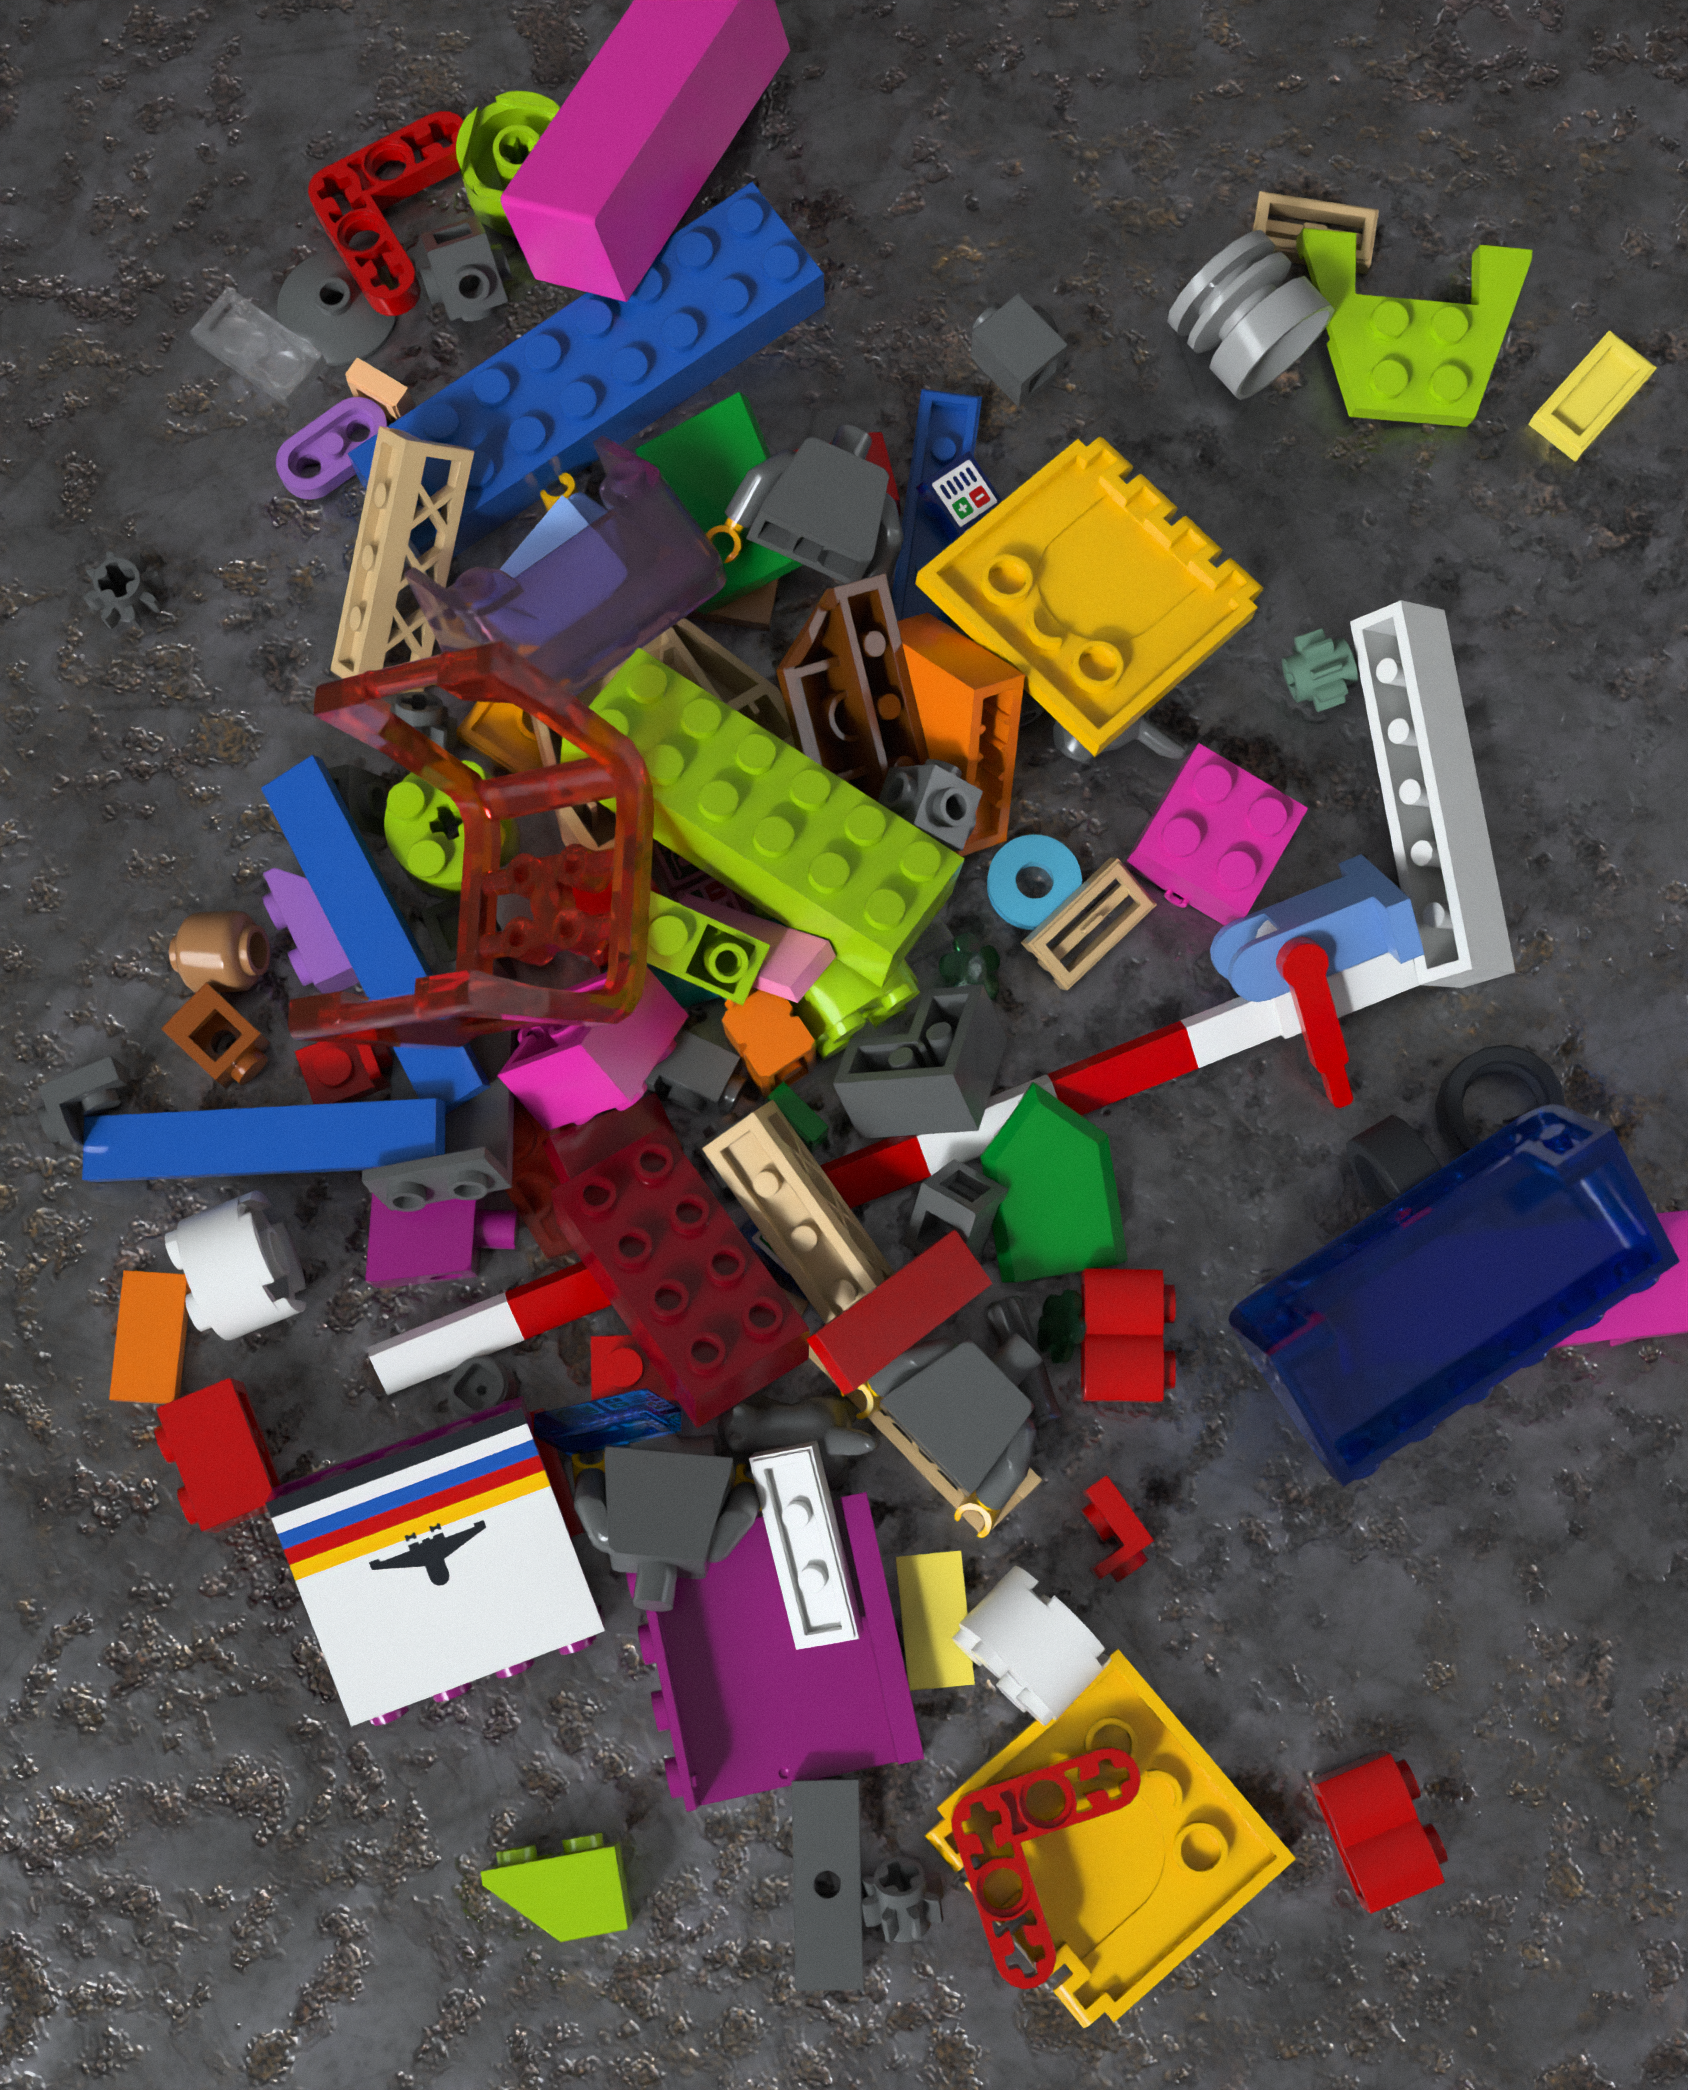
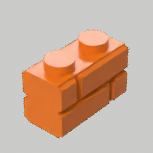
(769, 1040)

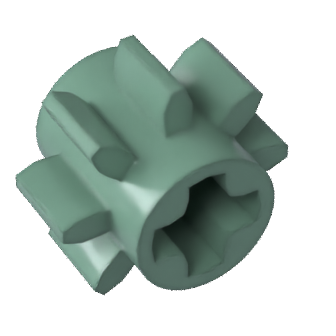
(1319, 670)

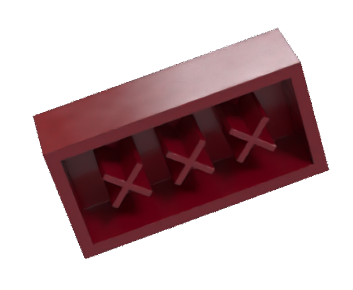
(681, 1275)

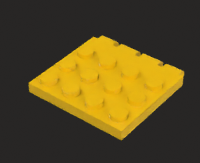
(1091, 591)
(1136, 1884)

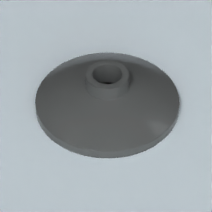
(338, 330)

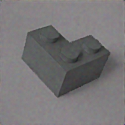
(927, 1078)

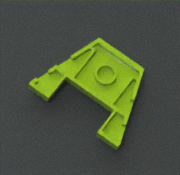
(1411, 354)

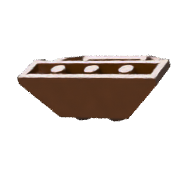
(852, 687)

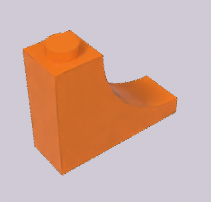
(967, 715)

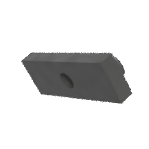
(827, 1924)

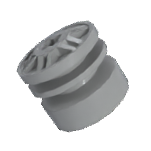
(1246, 311)

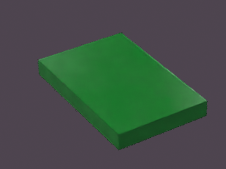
(704, 467)

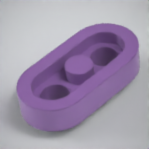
(327, 444)

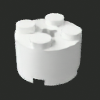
(237, 1267)
(1031, 1646)

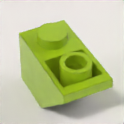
(702, 949)
(566, 1891)

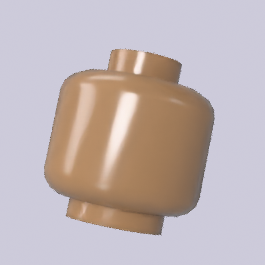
(221, 950)

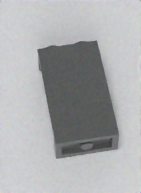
(476, 1134)

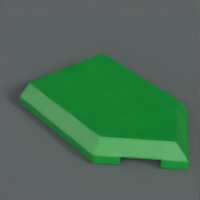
(1059, 1195)

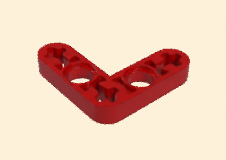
(369, 195)
(1020, 1825)

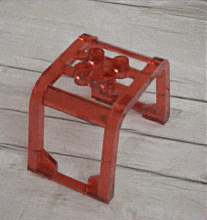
(472, 997)

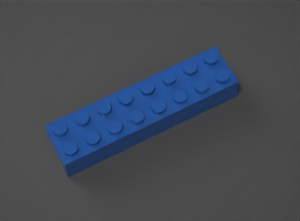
(612, 364)

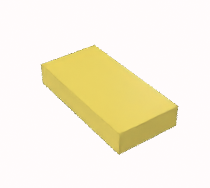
(1592, 396)
(931, 1611)

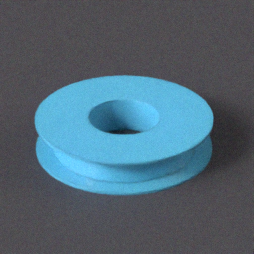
(1031, 852)

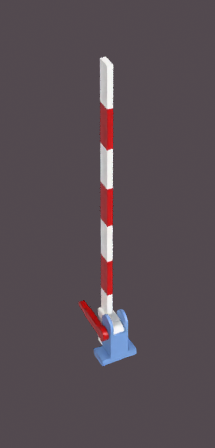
(1294, 974)

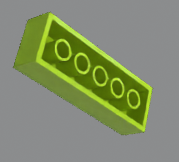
(776, 821)

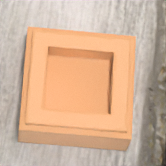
(385, 391)

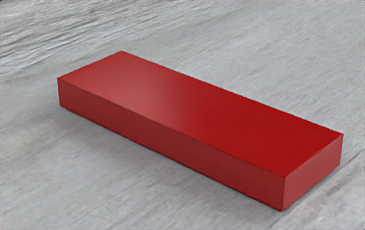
(899, 1312)

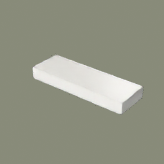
(806, 1545)

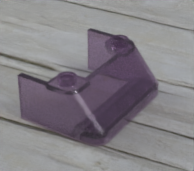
(596, 592)

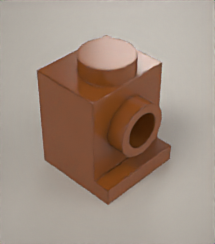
(202, 1024)

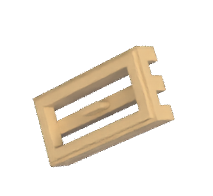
(1285, 234)
(1050, 958)

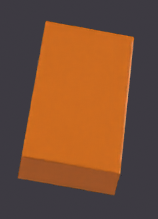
(150, 1338)

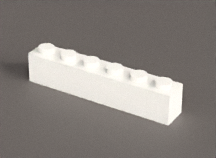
(1432, 794)

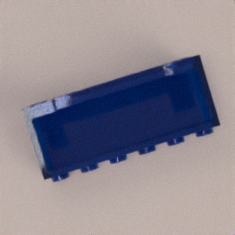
(1454, 1287)

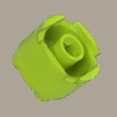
(494, 147)
(417, 836)
(845, 1001)

